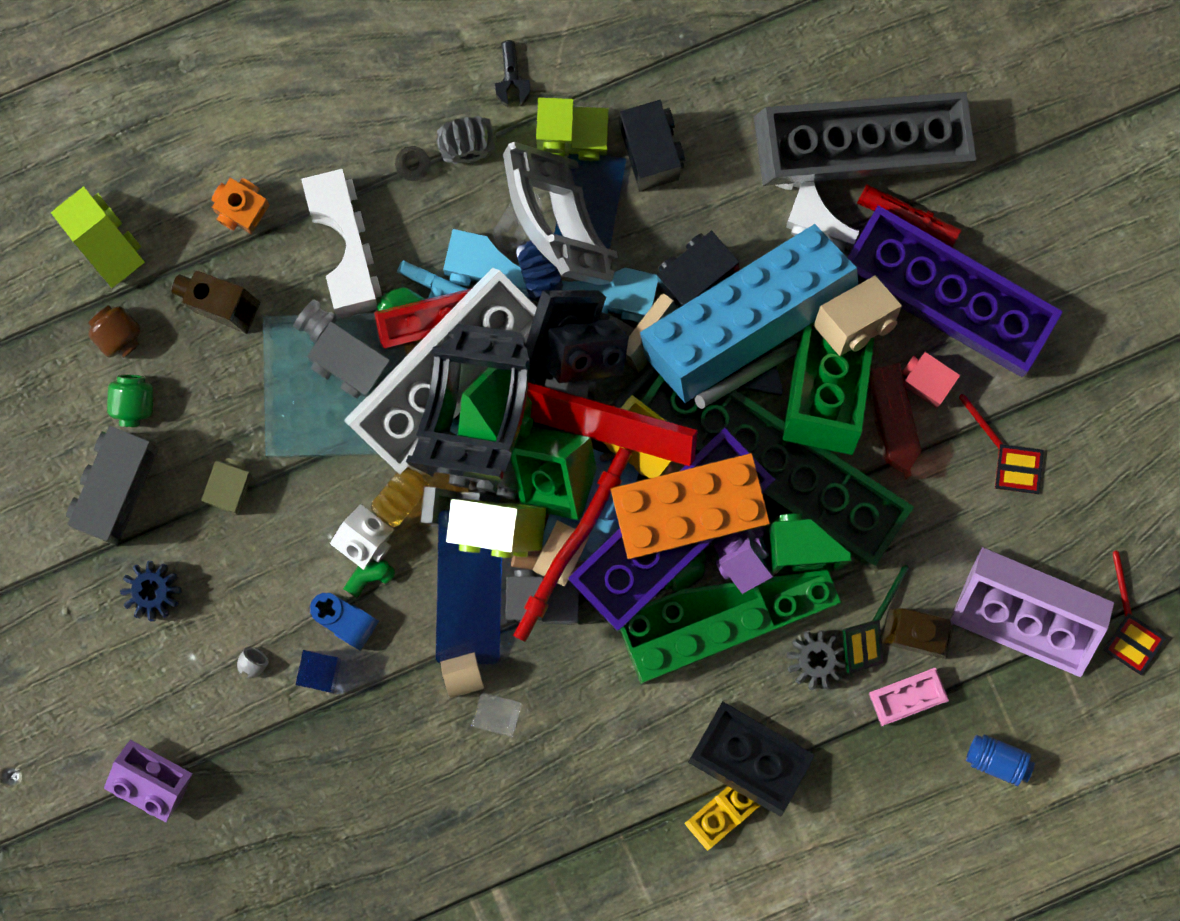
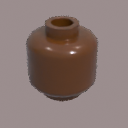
(114, 331)

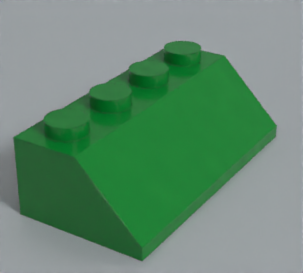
(803, 547)

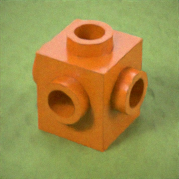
(245, 215)

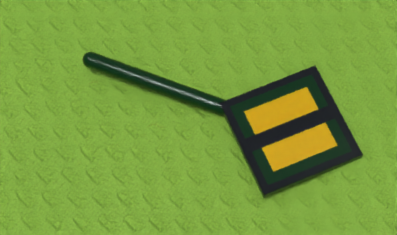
(864, 640)

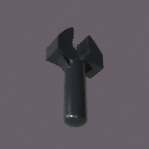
(511, 75)

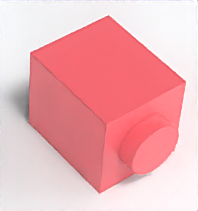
(929, 379)

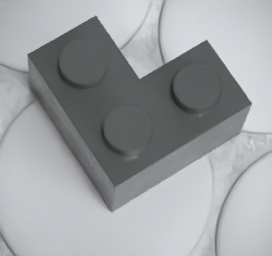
(562, 602)

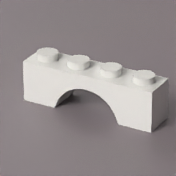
(330, 204)

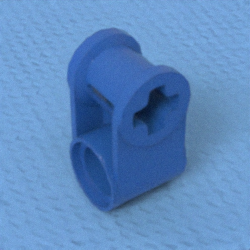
(348, 623)

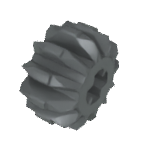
(466, 140)
(817, 672)

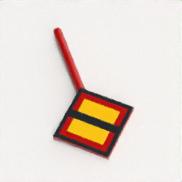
(1017, 467)
(1133, 641)

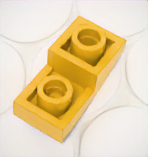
(720, 816)

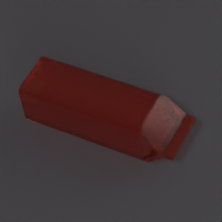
(893, 417)

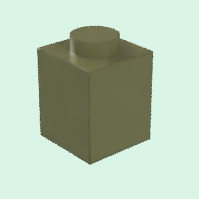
(227, 486)

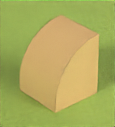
(555, 541)
(462, 675)

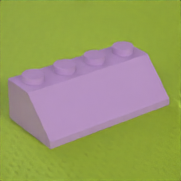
(1032, 612)

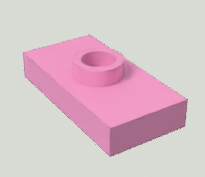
(908, 696)

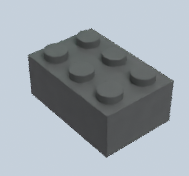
(111, 485)

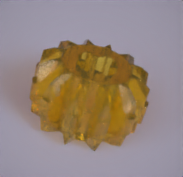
(399, 496)

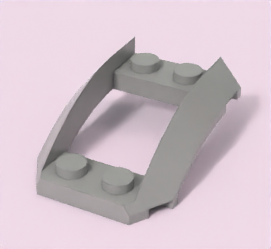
(579, 251)

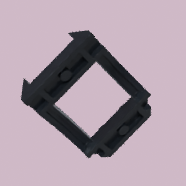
(463, 455)

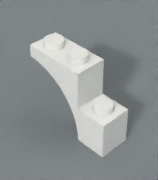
(810, 210)

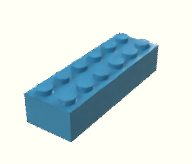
(747, 313)

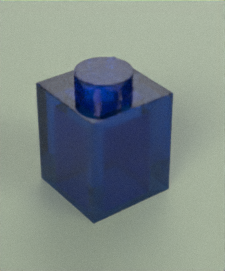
(318, 671)

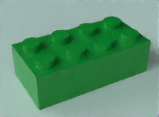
(827, 394)

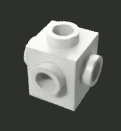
(363, 537)

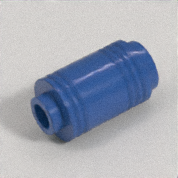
(1000, 760)

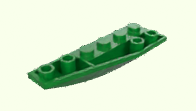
(719, 617)

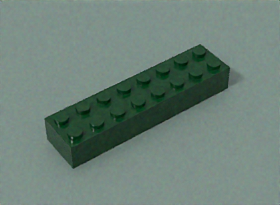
(807, 478)

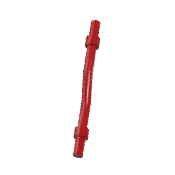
(536, 605)

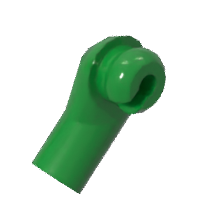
(372, 572)

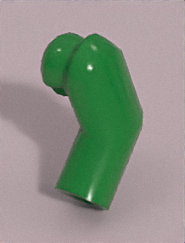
(397, 298)

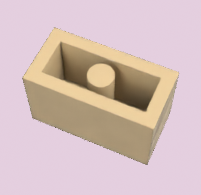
(858, 316)

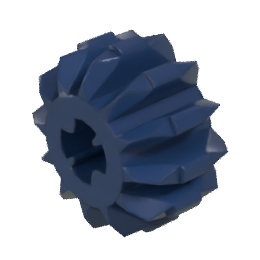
(537, 271)
(139, 588)

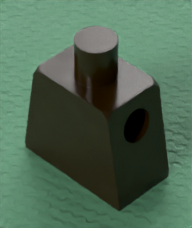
(217, 300)
(918, 632)

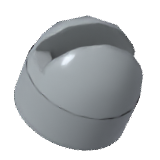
(252, 662)

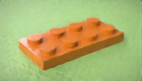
(690, 506)

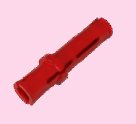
(925, 221)

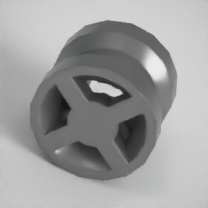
(314, 320)

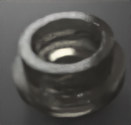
(408, 153)

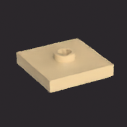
(635, 353)

